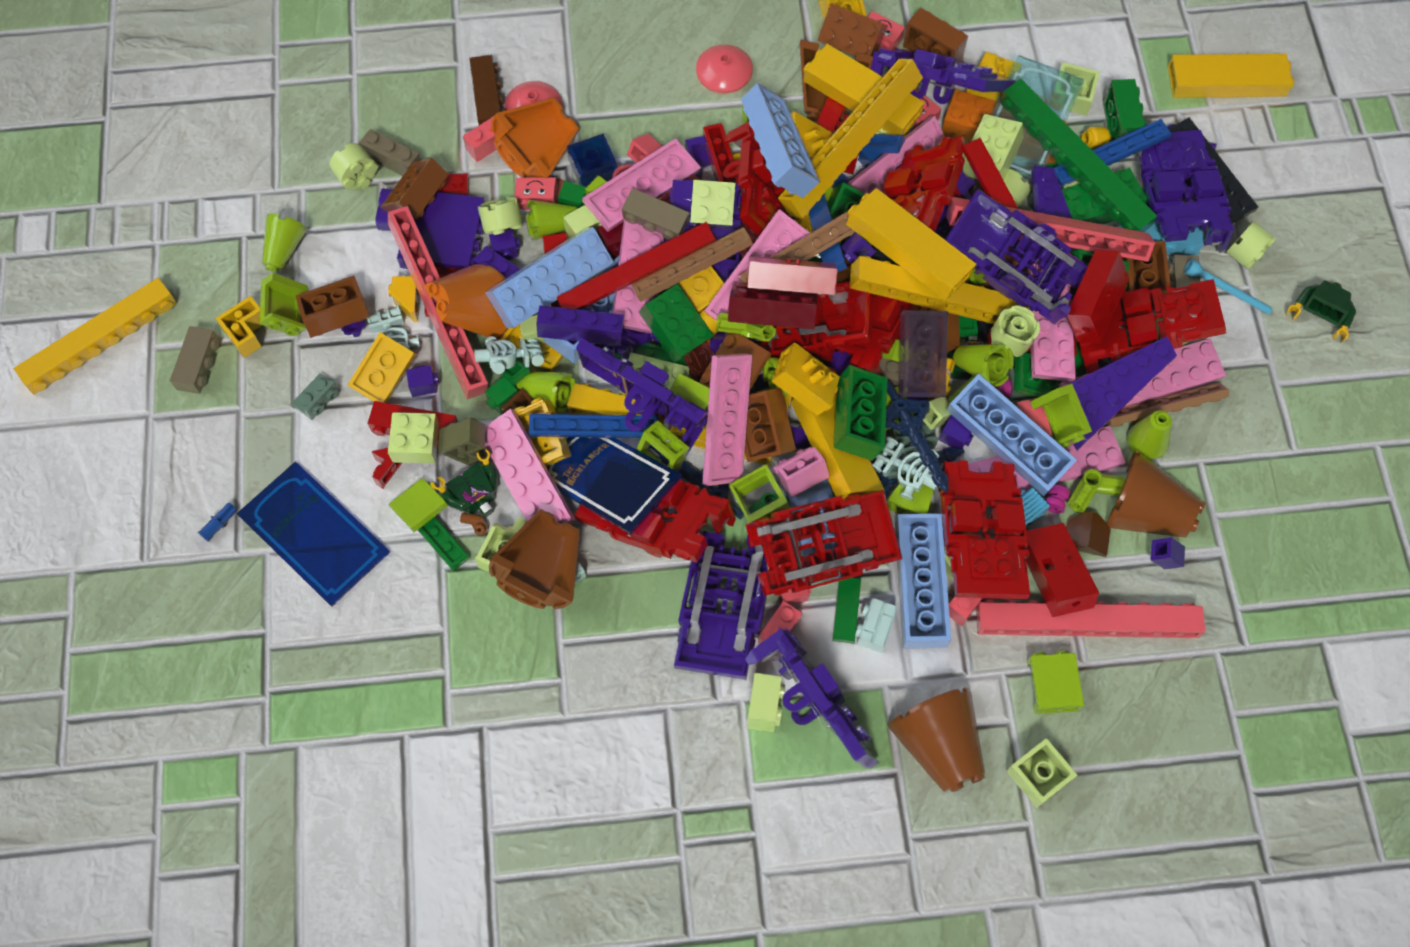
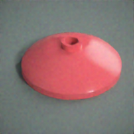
(724, 68)
(523, 94)

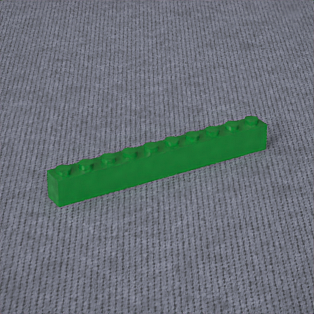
(1077, 158)

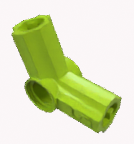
(760, 332)
(1103, 485)

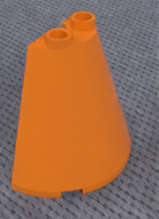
(533, 137)
(464, 301)

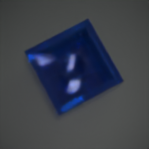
(592, 159)

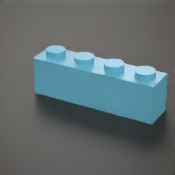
(1187, 247)

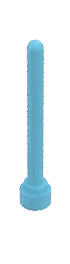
(1194, 269)

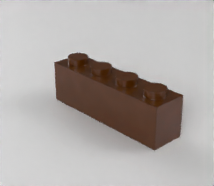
(486, 87)

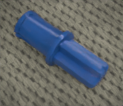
(217, 522)

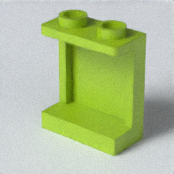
(279, 305)
(1064, 415)
(1056, 682)

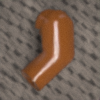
(477, 522)

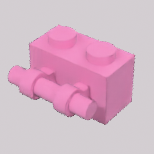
(802, 471)

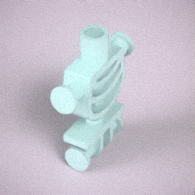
(388, 327)
(503, 354)
(921, 473)

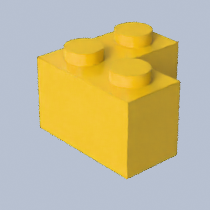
(239, 325)

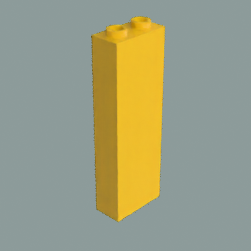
(1230, 75)
(851, 82)
(910, 243)
(847, 472)

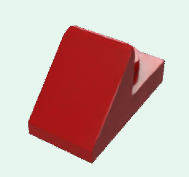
(386, 470)

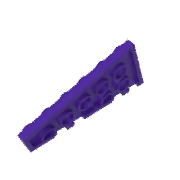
(1048, 193)
(1114, 386)

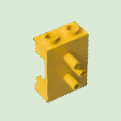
(999, 65)
(811, 134)
(806, 379)
(549, 448)

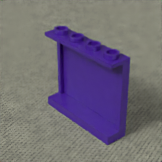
(450, 230)

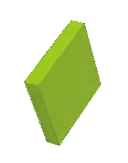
(418, 505)

